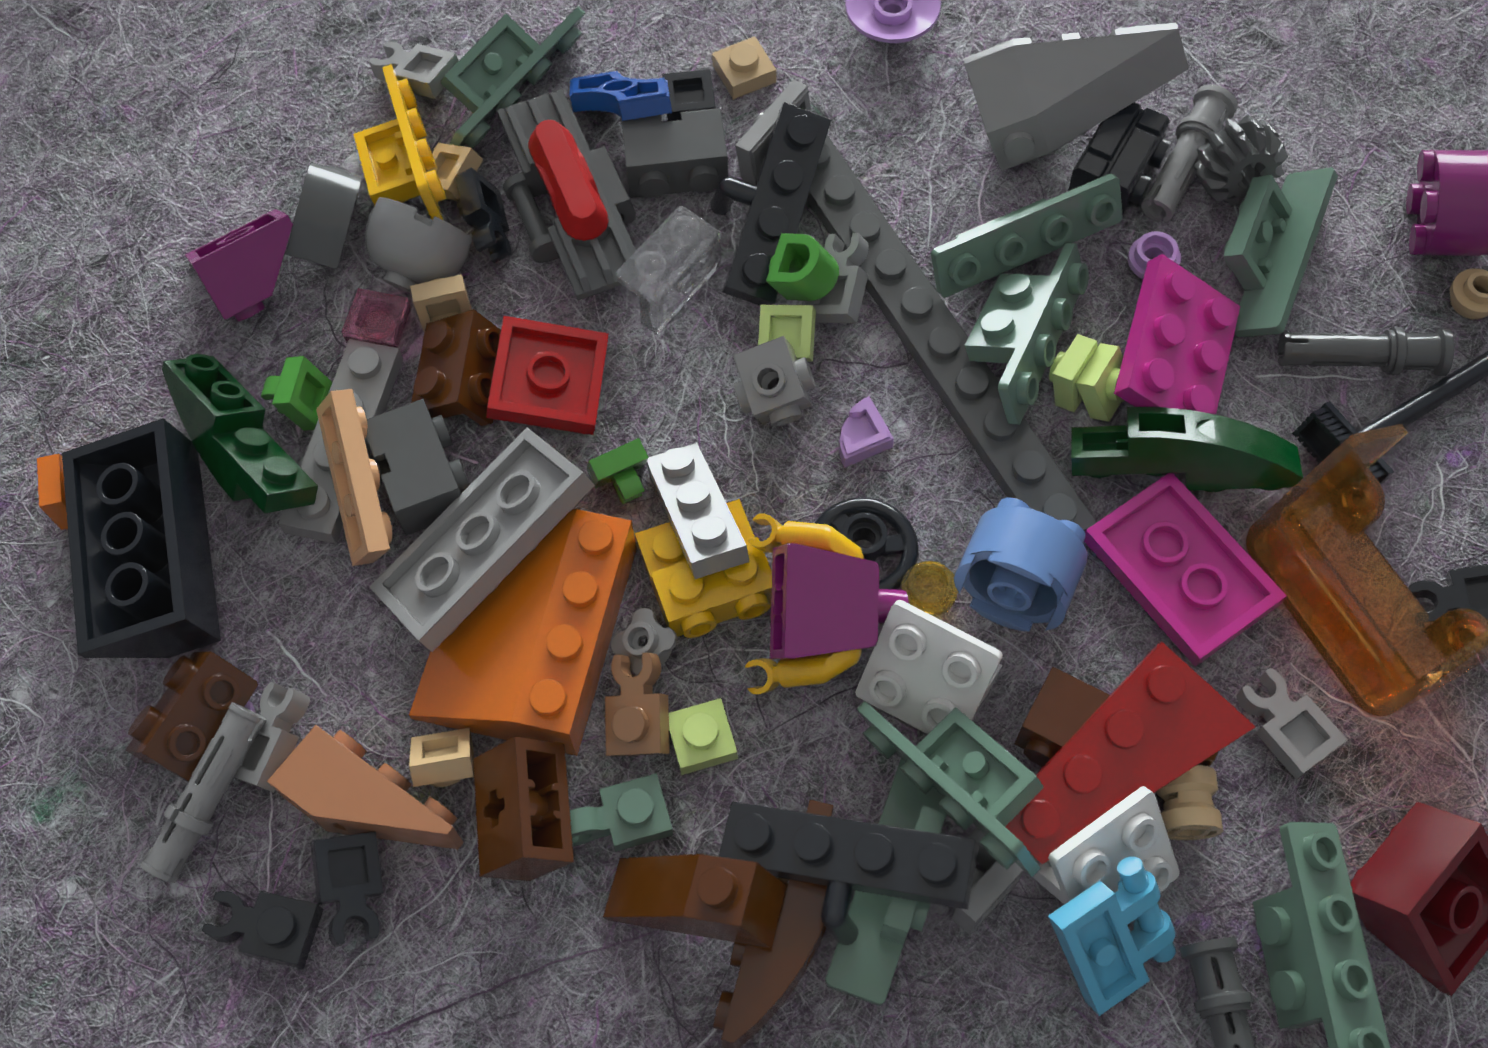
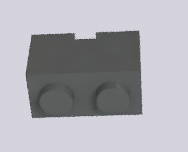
(675, 153)
(414, 464)

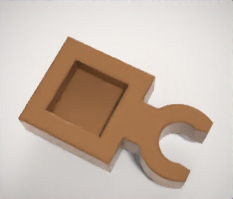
(638, 718)

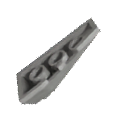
(1056, 90)

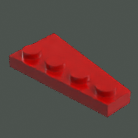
(1140, 736)

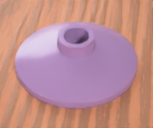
(893, 19)

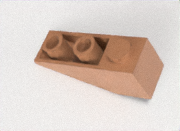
(350, 797)

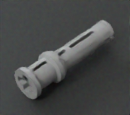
(1210, 111)

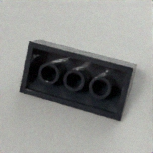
(139, 545)

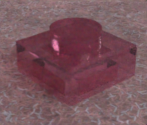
(377, 318)

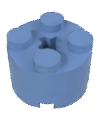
(1022, 566)

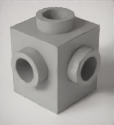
(763, 368)

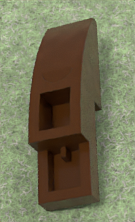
(772, 973)

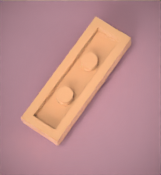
(354, 477)

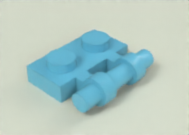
(1097, 937)

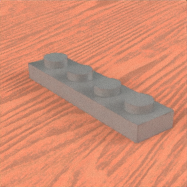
(371, 374)

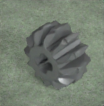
(1237, 156)

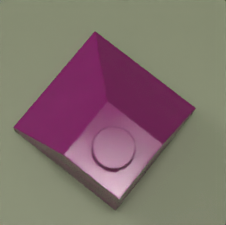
(243, 264)

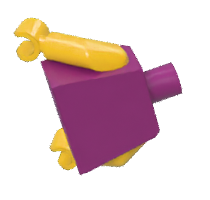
(821, 604)

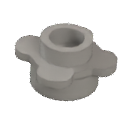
(644, 624)

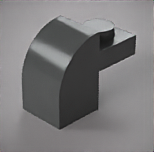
(323, 214)

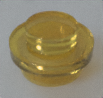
(930, 587)

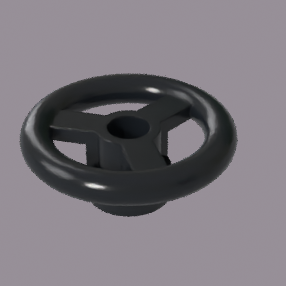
(868, 526)

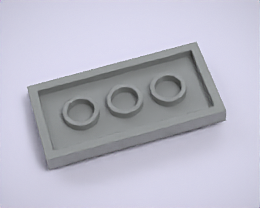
(481, 538)

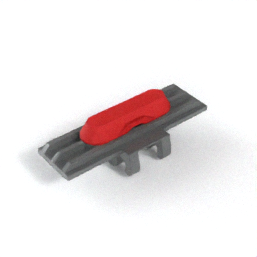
(581, 187)

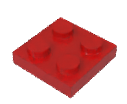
(547, 375)

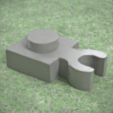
(421, 66)
(845, 298)
(1294, 731)
(274, 742)

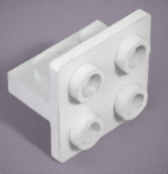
(927, 669)
(1093, 854)

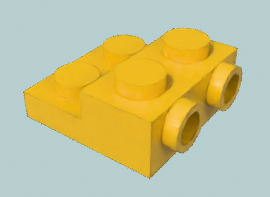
(698, 605)

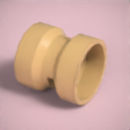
(1189, 805)

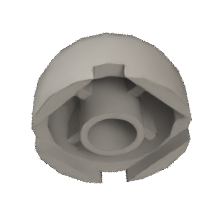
(412, 245)

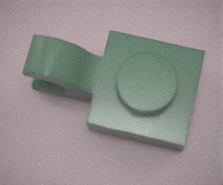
(630, 813)

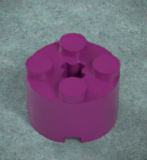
(1449, 203)

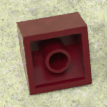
(1429, 894)

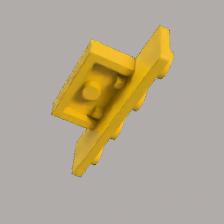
(393, 155)

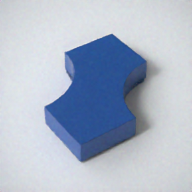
(620, 95)

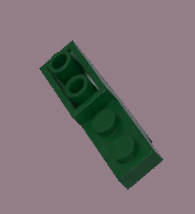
(230, 438)
(1205, 446)

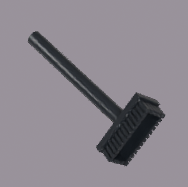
(1328, 428)

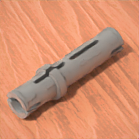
(197, 803)

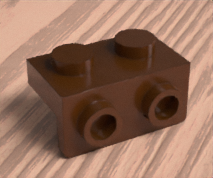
(457, 366)
(189, 712)

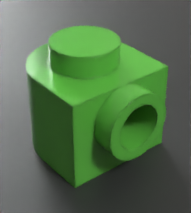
(802, 268)

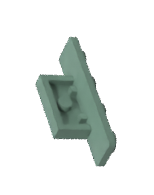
(498, 67)
(1026, 234)
(1275, 244)
(1024, 326)
(971, 772)
(884, 921)
(1317, 943)

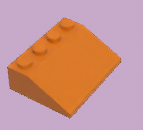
(538, 641)

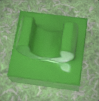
(298, 391)
(620, 468)

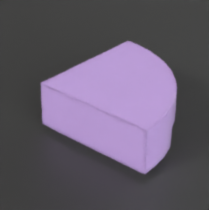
(863, 434)

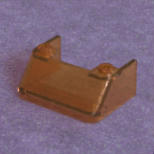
(1349, 593)

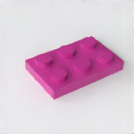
(1177, 341)
(1183, 568)

